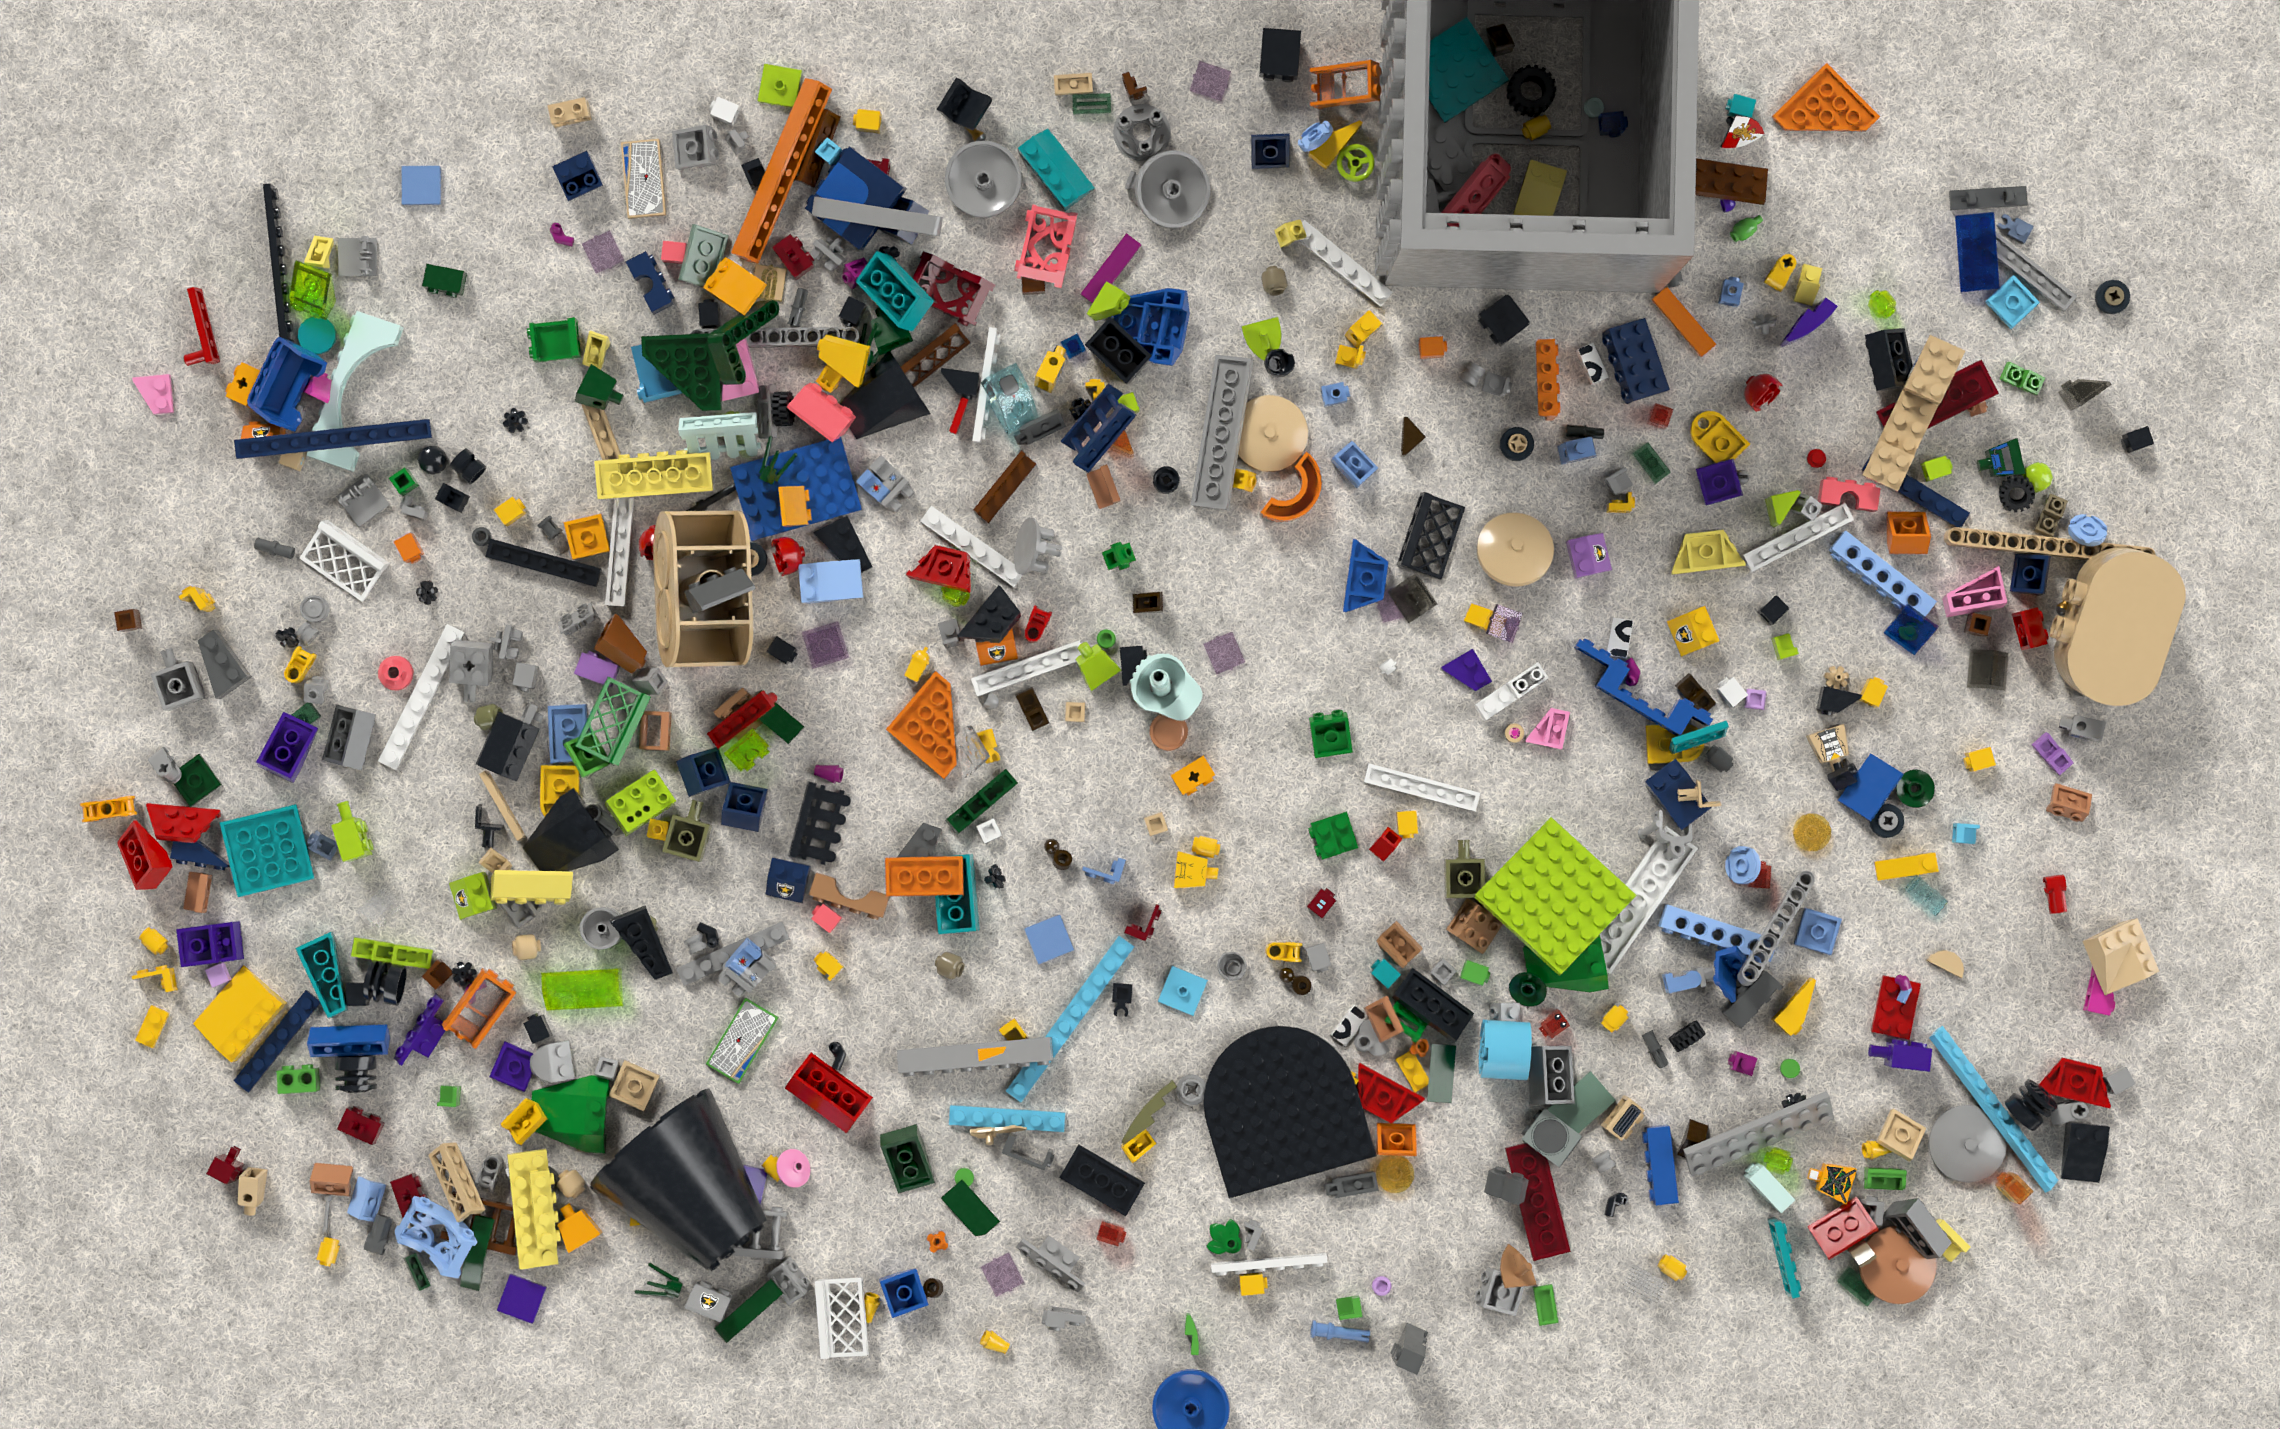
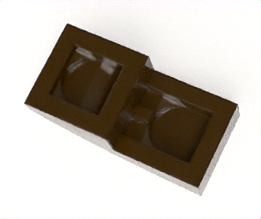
(1695, 693)
(1032, 708)

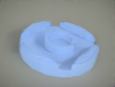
(1315, 136)
(2087, 530)
(1743, 865)

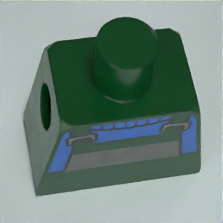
(2003, 460)

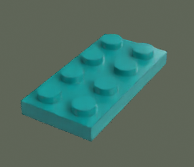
(1783, 1251)

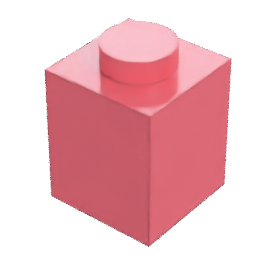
(673, 252)
(826, 917)

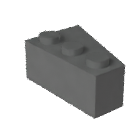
(222, 664)
(922, 842)
(1750, 999)
(1919, 1226)
(1410, 1350)

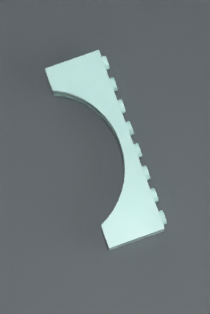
(365, 338)

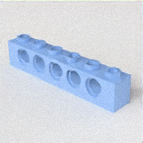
(1839, 552)
(1671, 914)

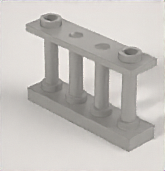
(773, 1250)

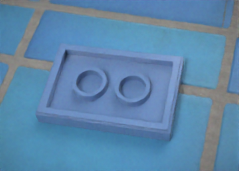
(564, 724)

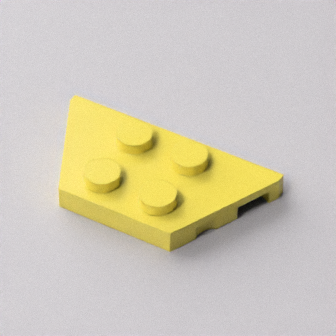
(1706, 552)

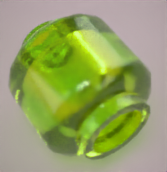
(1882, 304)
(954, 597)
(1778, 1160)

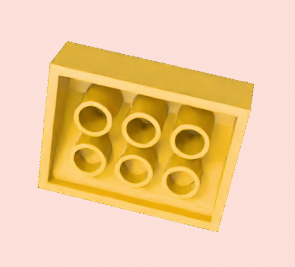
(239, 1014)

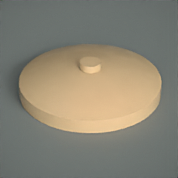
(1272, 434)
(1515, 549)

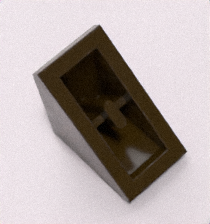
(1500, 40)
(1410, 436)
(1148, 602)
(1694, 1134)

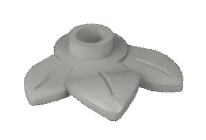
(1373, 1044)

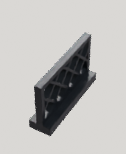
(1415, 530)

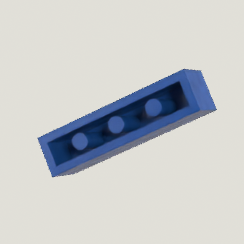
(348, 1040)
(1661, 1165)

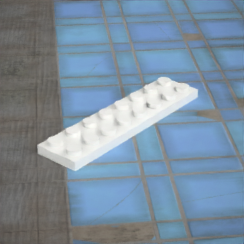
(1650, 884)

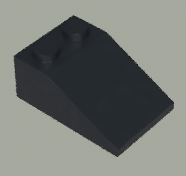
(2084, 1151)

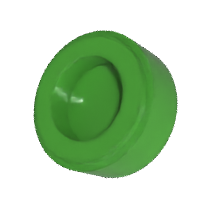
(1106, 639)
(1790, 1068)
(964, 1174)

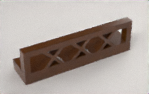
(812, 163)
(932, 348)
(1004, 487)

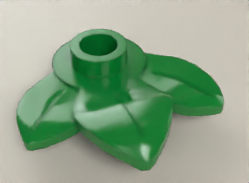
(1222, 1236)

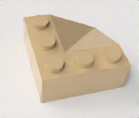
(2120, 956)

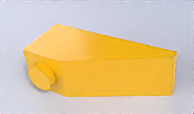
(1329, 150)
(1906, 866)
(1794, 1012)

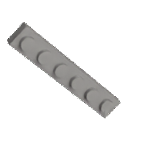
(2033, 274)
(713, 961)

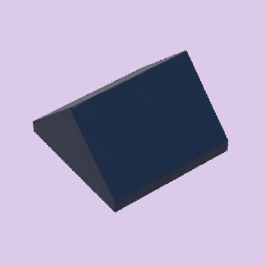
(1270, 151)
(2030, 574)

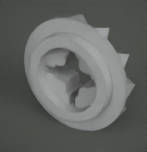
(1191, 1099)

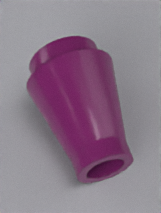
(831, 773)

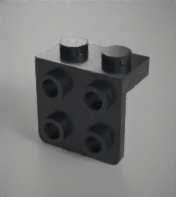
(964, 105)
(1503, 320)

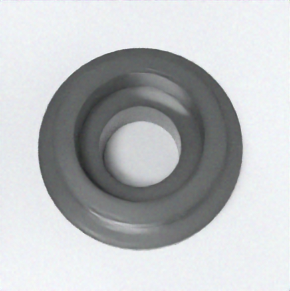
(475, 536)

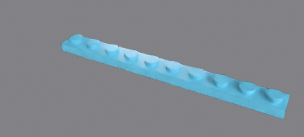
(1074, 1013)
(1993, 1109)

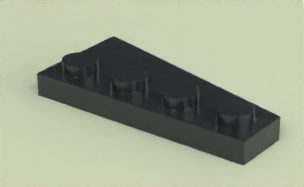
(643, 940)

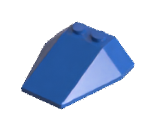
(1158, 322)

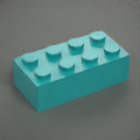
(894, 291)

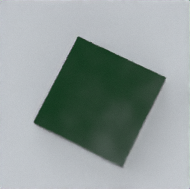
(196, 780)

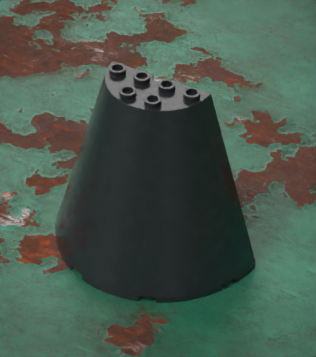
(686, 1183)

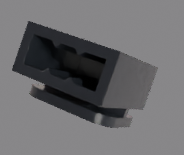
(1280, 54)

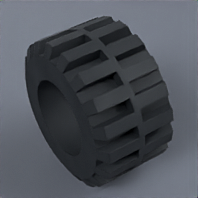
(1538, 76)

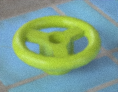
(1353, 169)

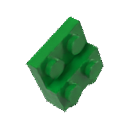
(1330, 734)
(1333, 835)

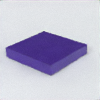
(1719, 482)
(513, 1067)
(521, 1298)

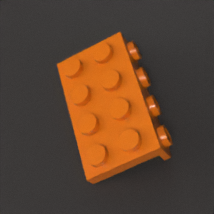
(1547, 378)

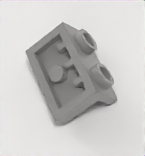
(790, 1280)

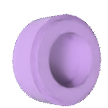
(1381, 1285)

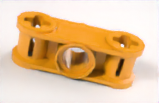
(97, 809)

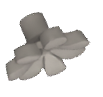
(1764, 322)

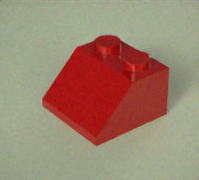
(2030, 628)

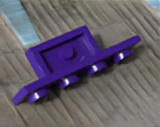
(424, 1034)

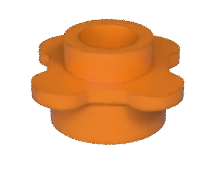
(1424, 1046)
(942, 1243)

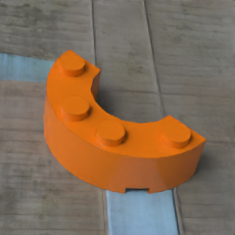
(1304, 501)

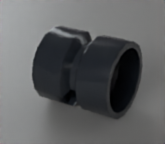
(468, 466)

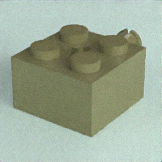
(697, 831)
(1463, 864)

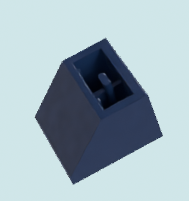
(577, 175)

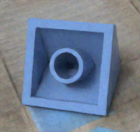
(1354, 464)

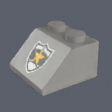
(709, 1301)

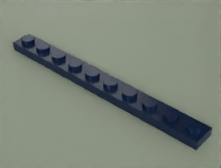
(332, 438)

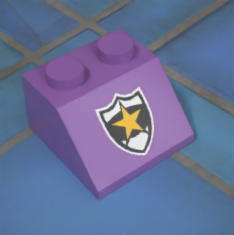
(1588, 555)

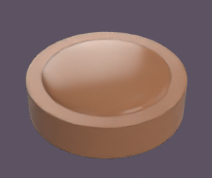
(1168, 733)

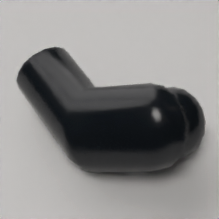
(711, 934)
(1613, 1202)

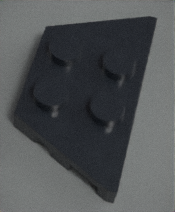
(992, 619)

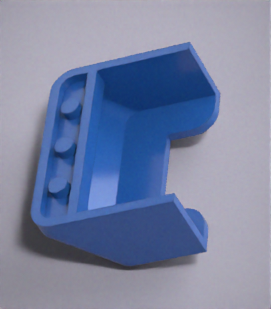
(283, 381)

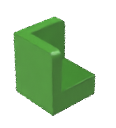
(449, 1096)
(1349, 1307)

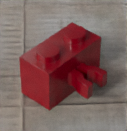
(793, 256)
(361, 1125)
(226, 1167)
(405, 1189)

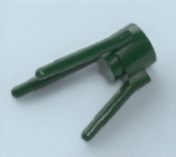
(871, 358)
(767, 472)
(672, 1288)

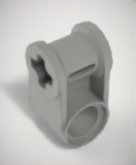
(165, 765)
(2066, 1112)
(487, 1175)

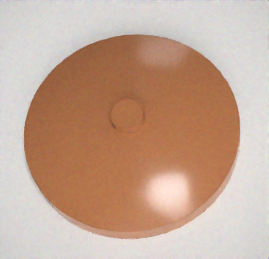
(1899, 1270)

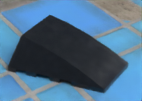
(883, 399)

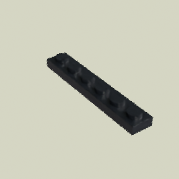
(543, 562)

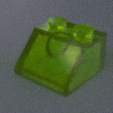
(748, 750)

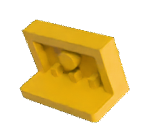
(201, 598)
(524, 1120)

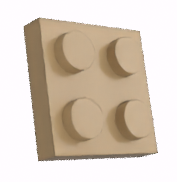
(634, 1085)
(1901, 1135)

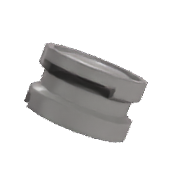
(314, 608)

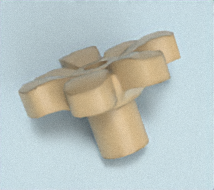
(1832, 676)

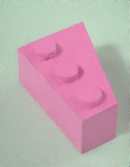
(751, 384)
(1976, 596)

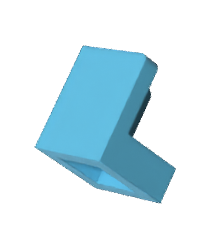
(829, 151)
(1964, 833)

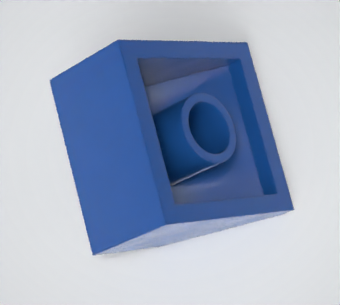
(903, 1292)

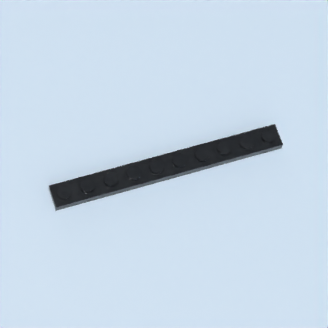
(278, 268)

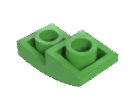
(2022, 378)

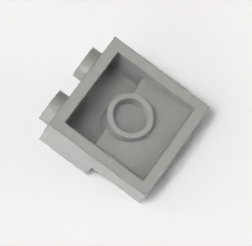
(695, 147)
(1495, 1296)
(1056, 1317)

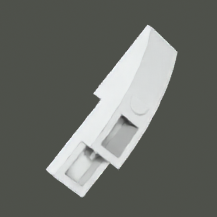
(1511, 691)

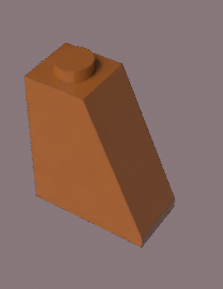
(621, 645)

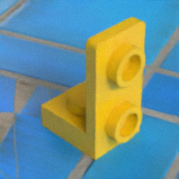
(1350, 356)
(168, 981)

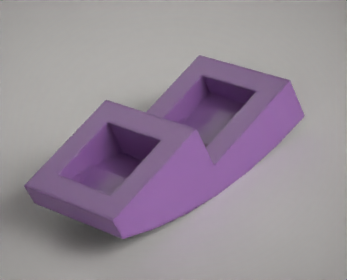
(2052, 753)

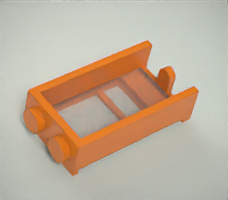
(1346, 84)
(480, 1007)

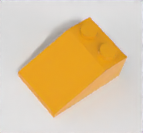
(734, 286)
(794, 506)

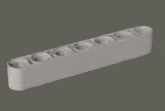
(877, 216)
(1770, 934)

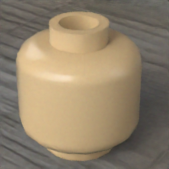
(526, 947)
(571, 1183)

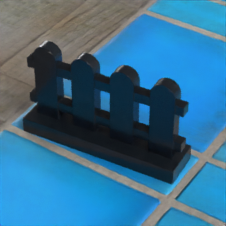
(811, 831)

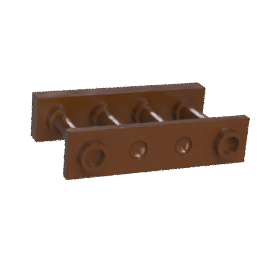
(508, 1246)

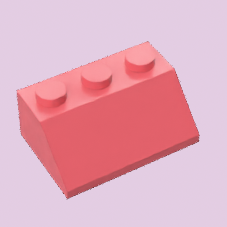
(821, 411)

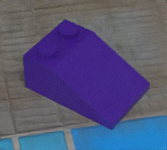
(287, 747)

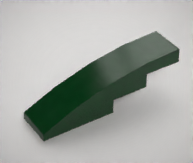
(981, 801)

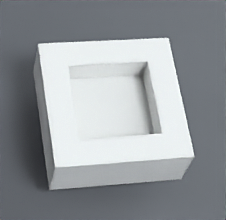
(989, 830)

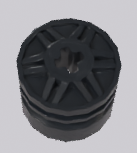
(389, 983)
(355, 1073)
(2031, 1105)

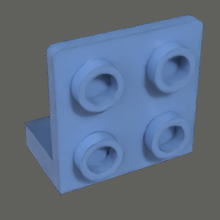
(1117, 868)

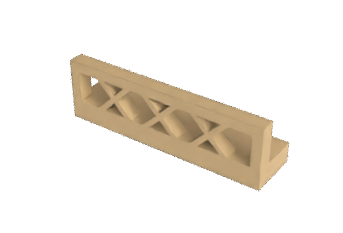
(459, 1178)

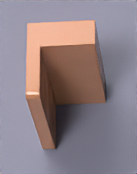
(1103, 487)
(197, 892)
(331, 1179)

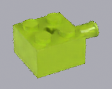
(351, 835)

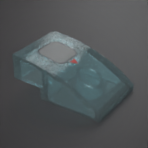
(1010, 398)

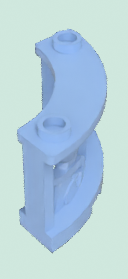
(446, 1260)

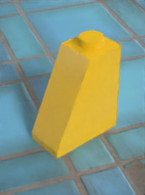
(845, 357)

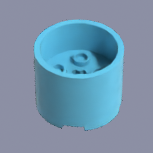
(1505, 1050)

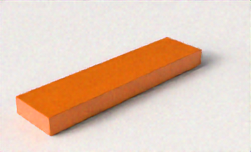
(1684, 322)

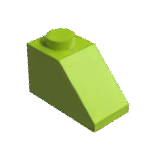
(1108, 302)

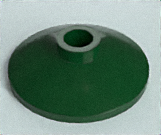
(1924, 792)
(1523, 994)

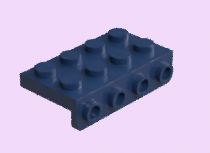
(1635, 361)

